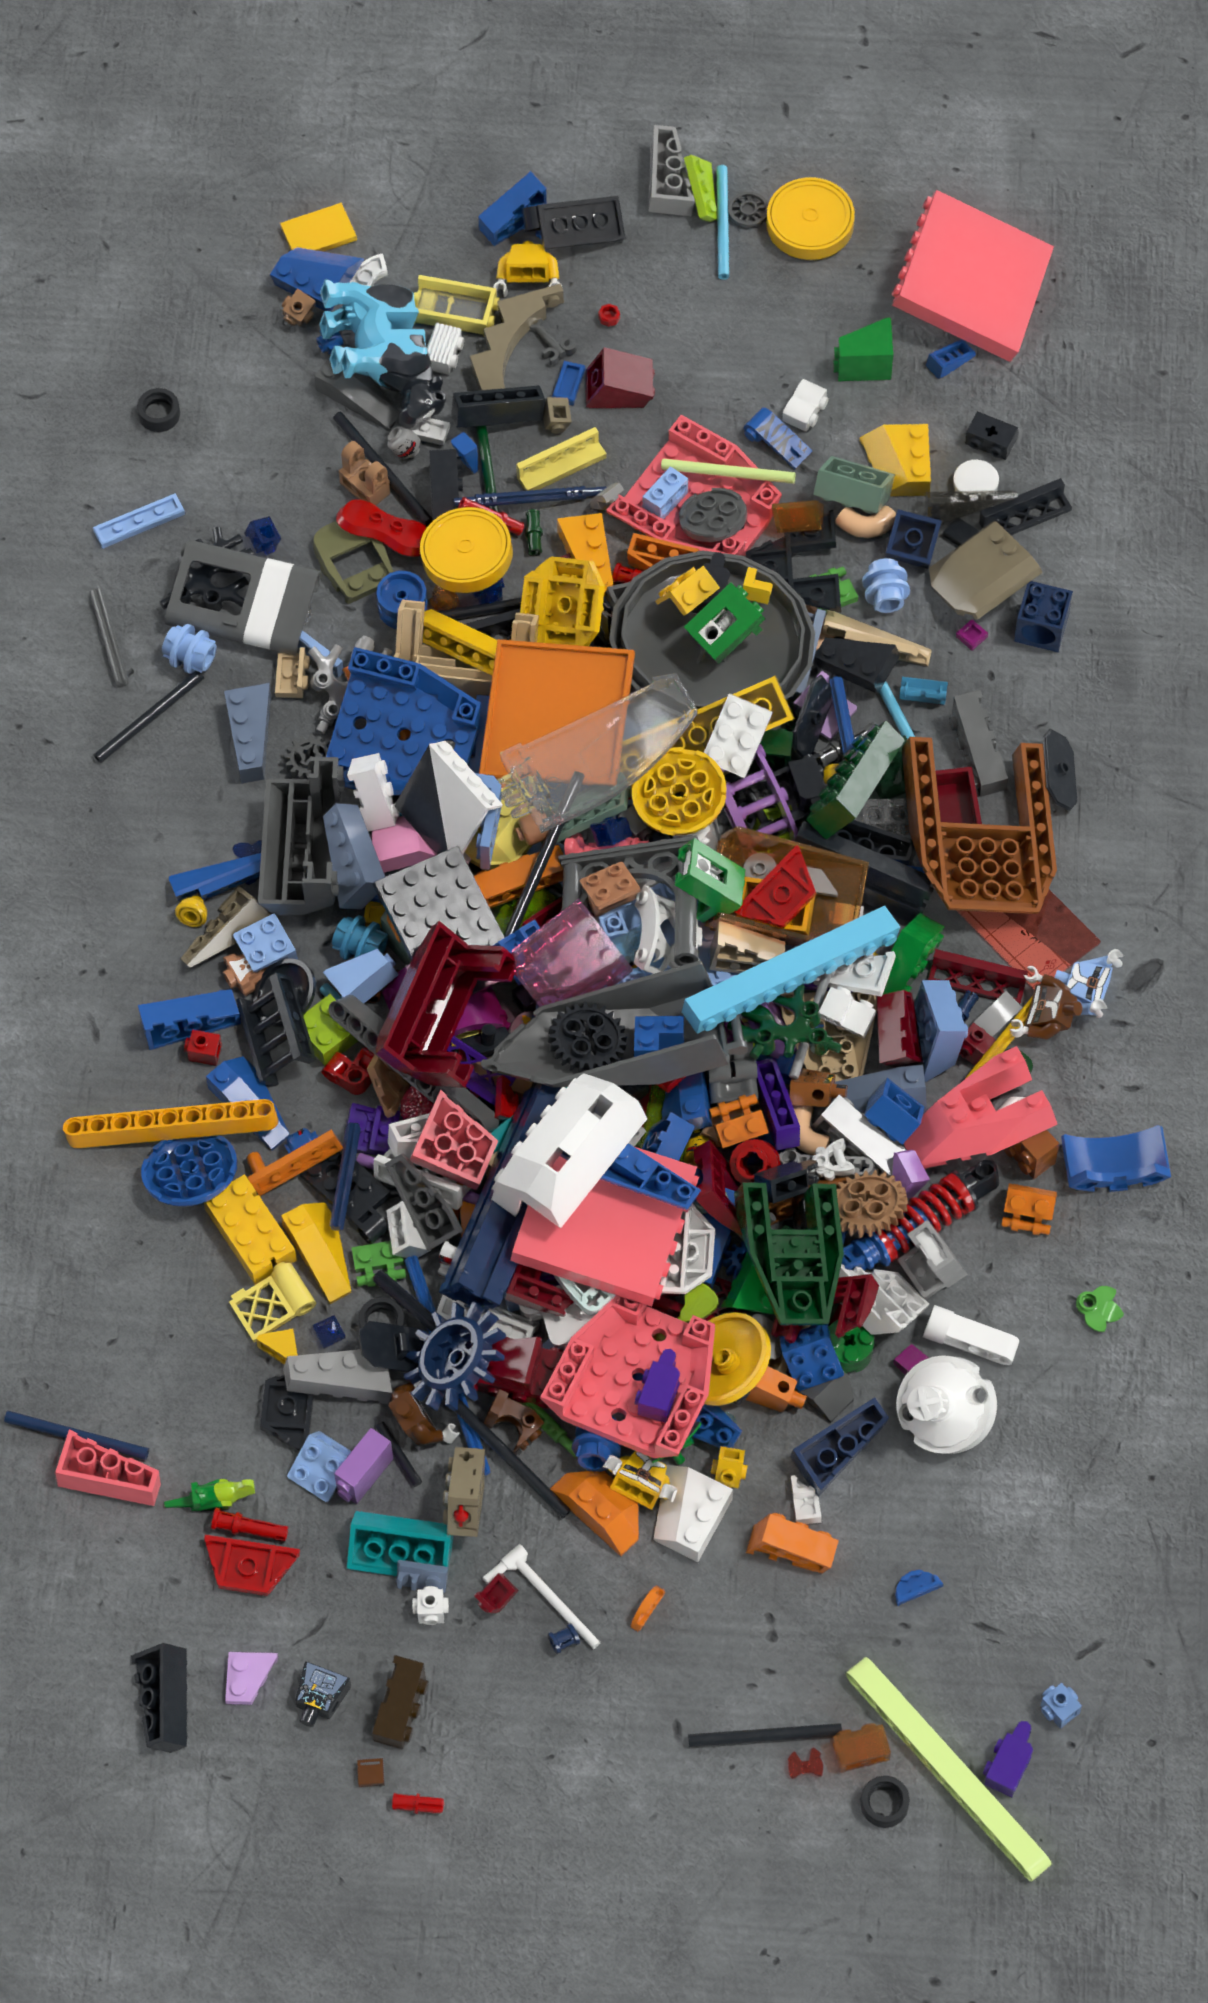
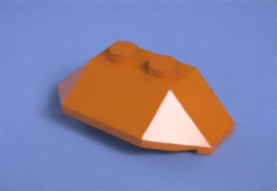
(600, 1508)

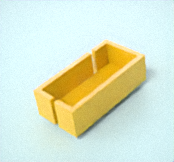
(250, 1229)

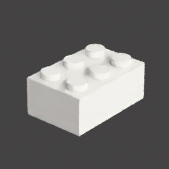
(737, 734)

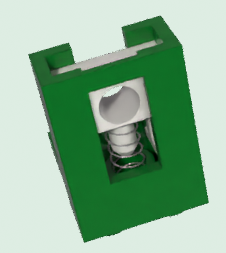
(747, 616)
(710, 879)

